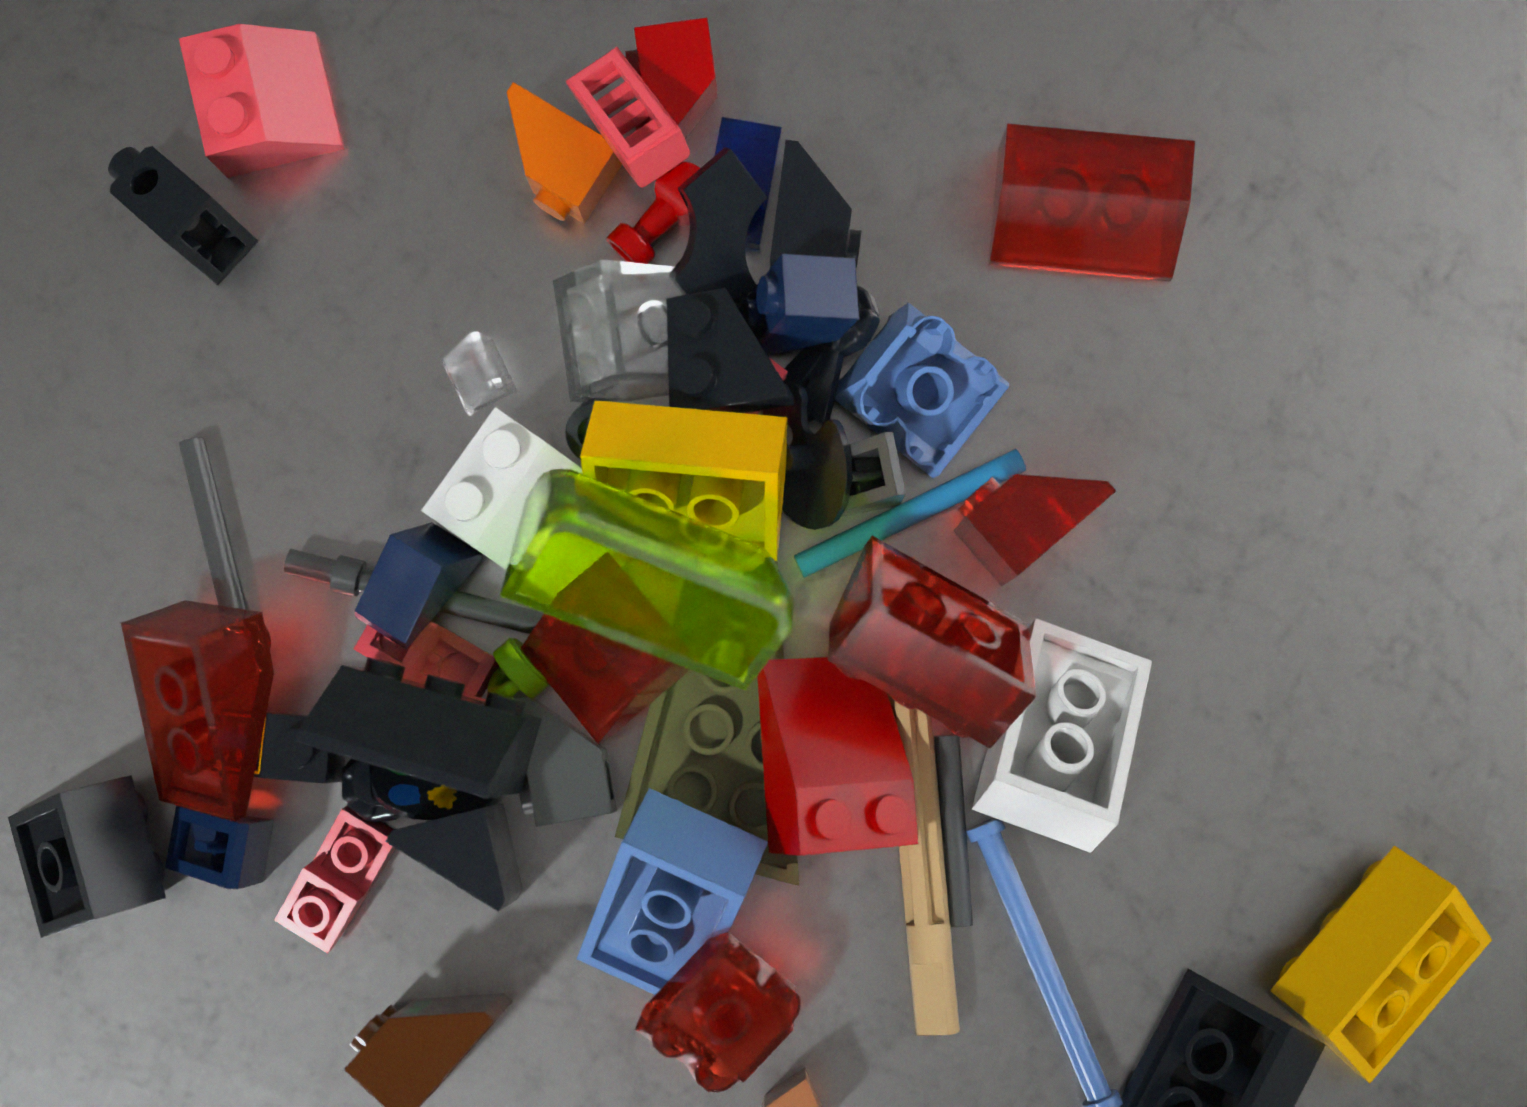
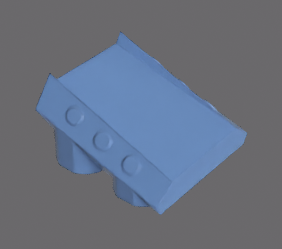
(921, 388)

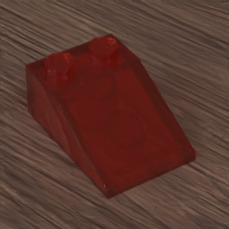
(202, 701)

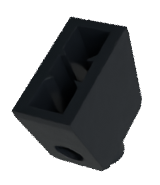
(171, 203)

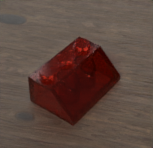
(1090, 202)
(932, 644)

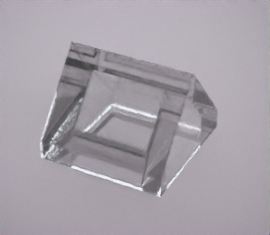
(478, 372)

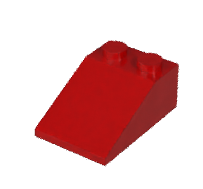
(831, 762)

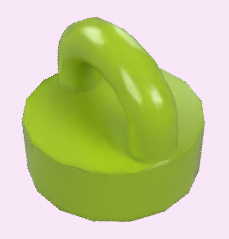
(515, 672)

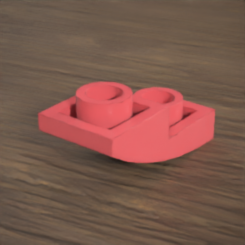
(336, 880)

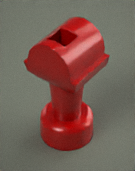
(668, 209)

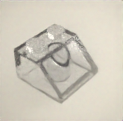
(615, 330)

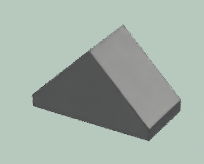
(876, 475)

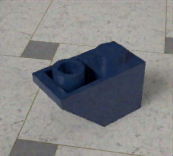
(803, 302)

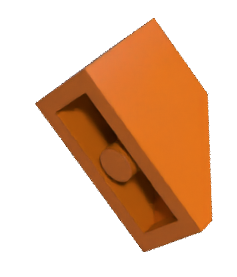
(561, 157)

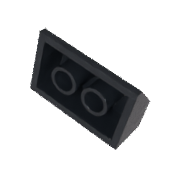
(424, 729)
(1221, 1054)

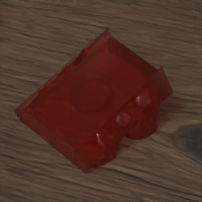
(721, 1013)

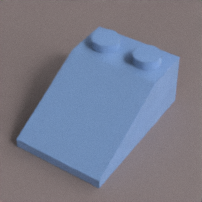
(668, 891)

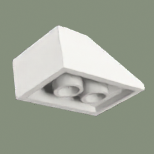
(489, 485)
(1072, 748)

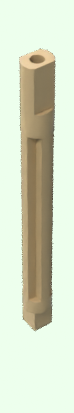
(926, 887)

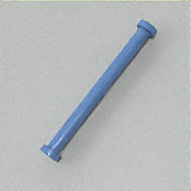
(1043, 964)

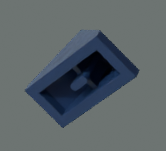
(414, 581)
(219, 849)

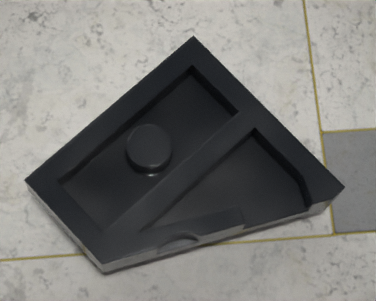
(718, 358)

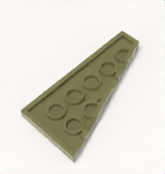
(707, 753)

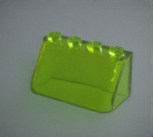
(648, 577)

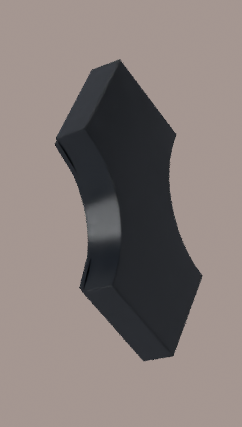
(720, 208)

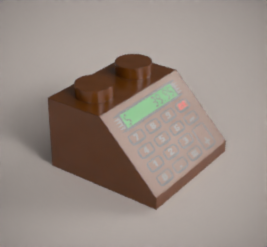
(415, 1049)

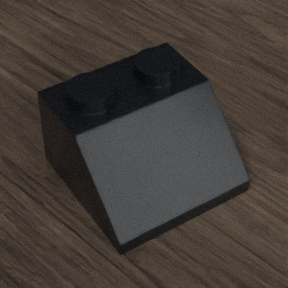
(87, 855)

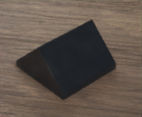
(468, 851)

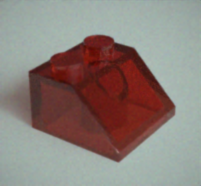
(1024, 518)
(596, 675)

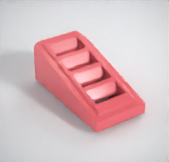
(650, 149)

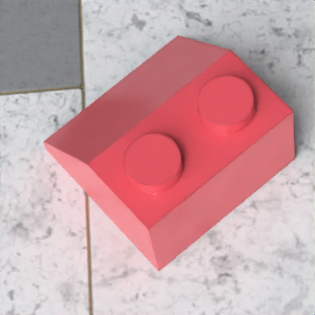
(260, 97)

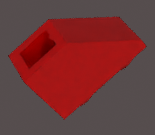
(677, 68)

